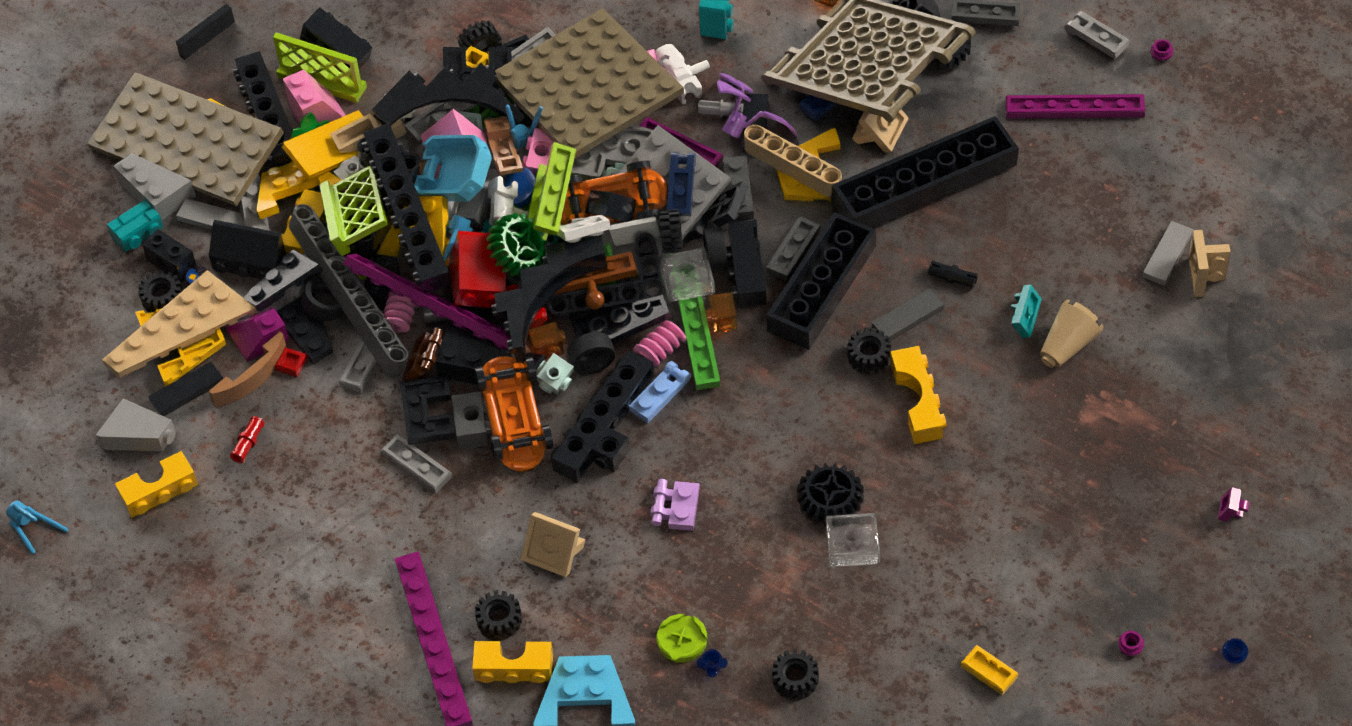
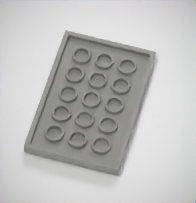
(708, 185)

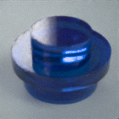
(1235, 651)

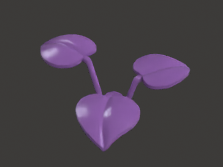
(736, 120)

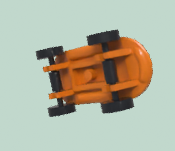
(637, 183)
(513, 413)

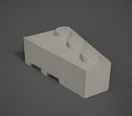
(153, 183)

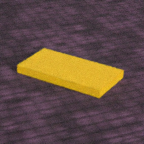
(316, 151)

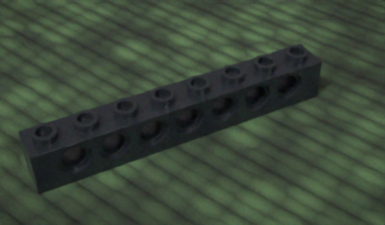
(436, 273)

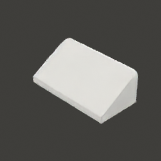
(628, 231)

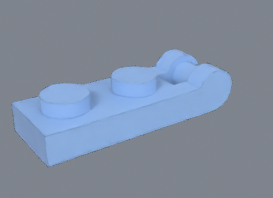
(659, 392)

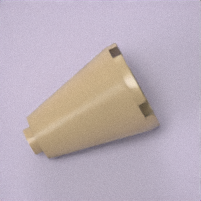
(1070, 332)

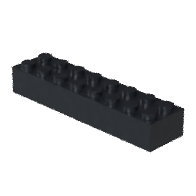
(926, 173)

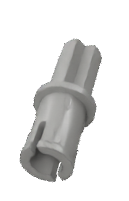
(717, 108)

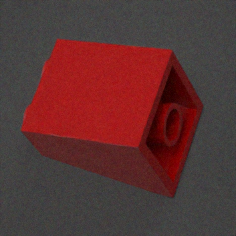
(474, 272)

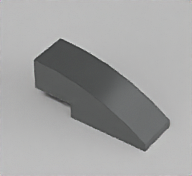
(479, 206)

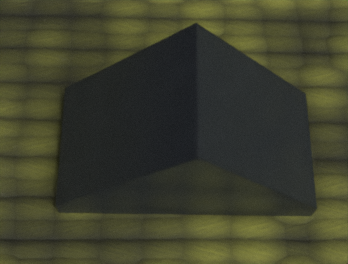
(611, 205)

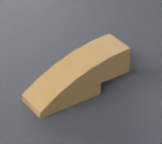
(349, 135)

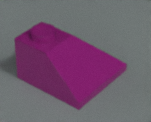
(254, 331)

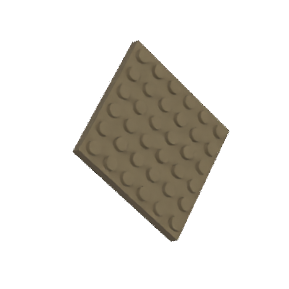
(588, 82)

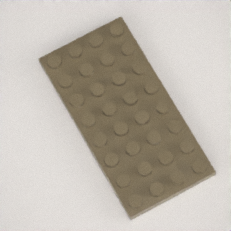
(188, 136)

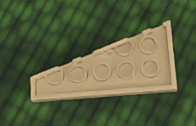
(183, 321)

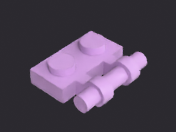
(683, 505)

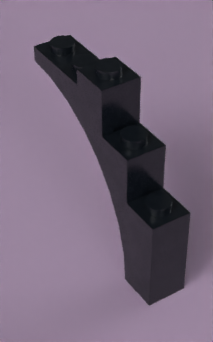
(476, 89)
(537, 284)

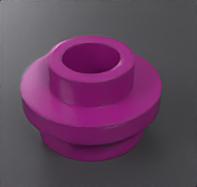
(1161, 50)
(1131, 637)

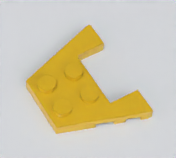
(284, 182)
(796, 190)
(437, 214)
(189, 356)

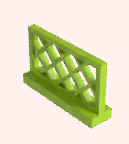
(341, 84)
(337, 214)

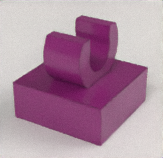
(1232, 505)

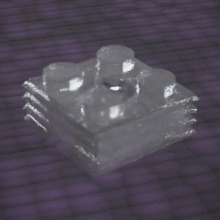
(683, 286)
(859, 527)

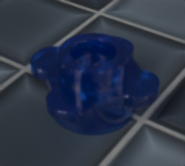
(712, 656)

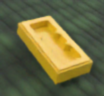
(989, 670)

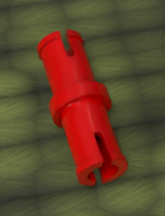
(247, 439)

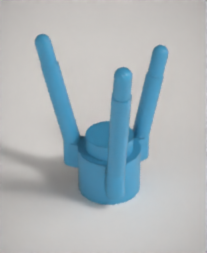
(520, 132)
(456, 224)
(22, 515)

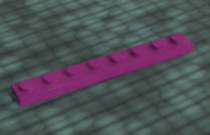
(439, 306)
(433, 640)

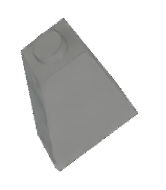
(135, 429)

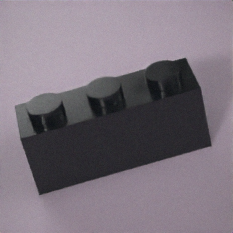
(244, 249)

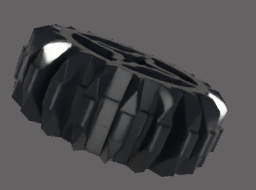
(818, 486)

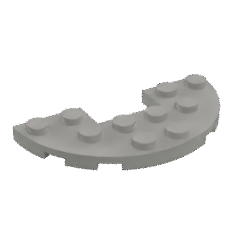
(611, 151)

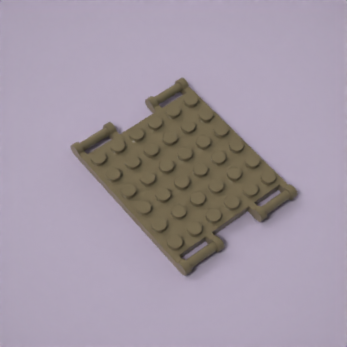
(868, 55)

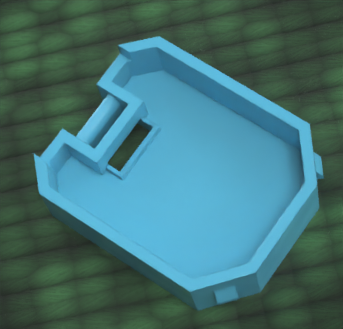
(463, 169)

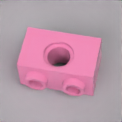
(537, 145)

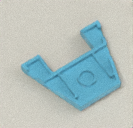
(584, 682)

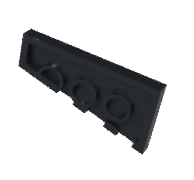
(623, 321)

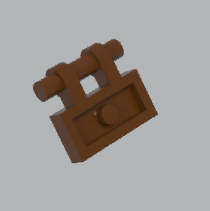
(423, 355)

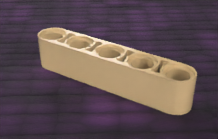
(791, 159)

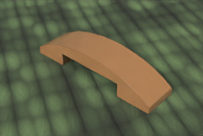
(502, 146)
(229, 391)

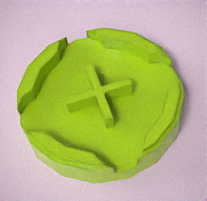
(681, 638)

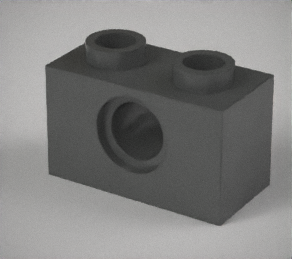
(474, 432)

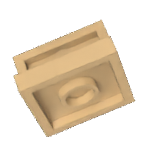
(877, 129)
(1206, 262)
(551, 544)

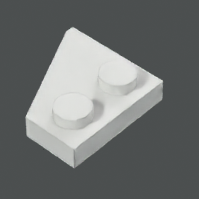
(582, 227)

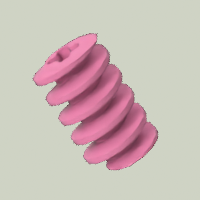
(399, 312)
(659, 342)

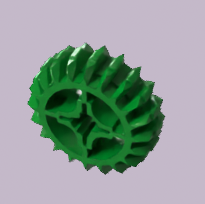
(509, 245)

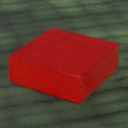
(291, 362)

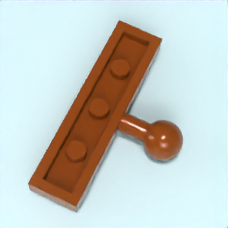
(619, 267)

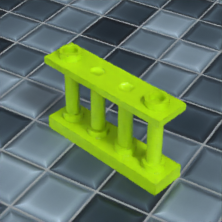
(551, 190)

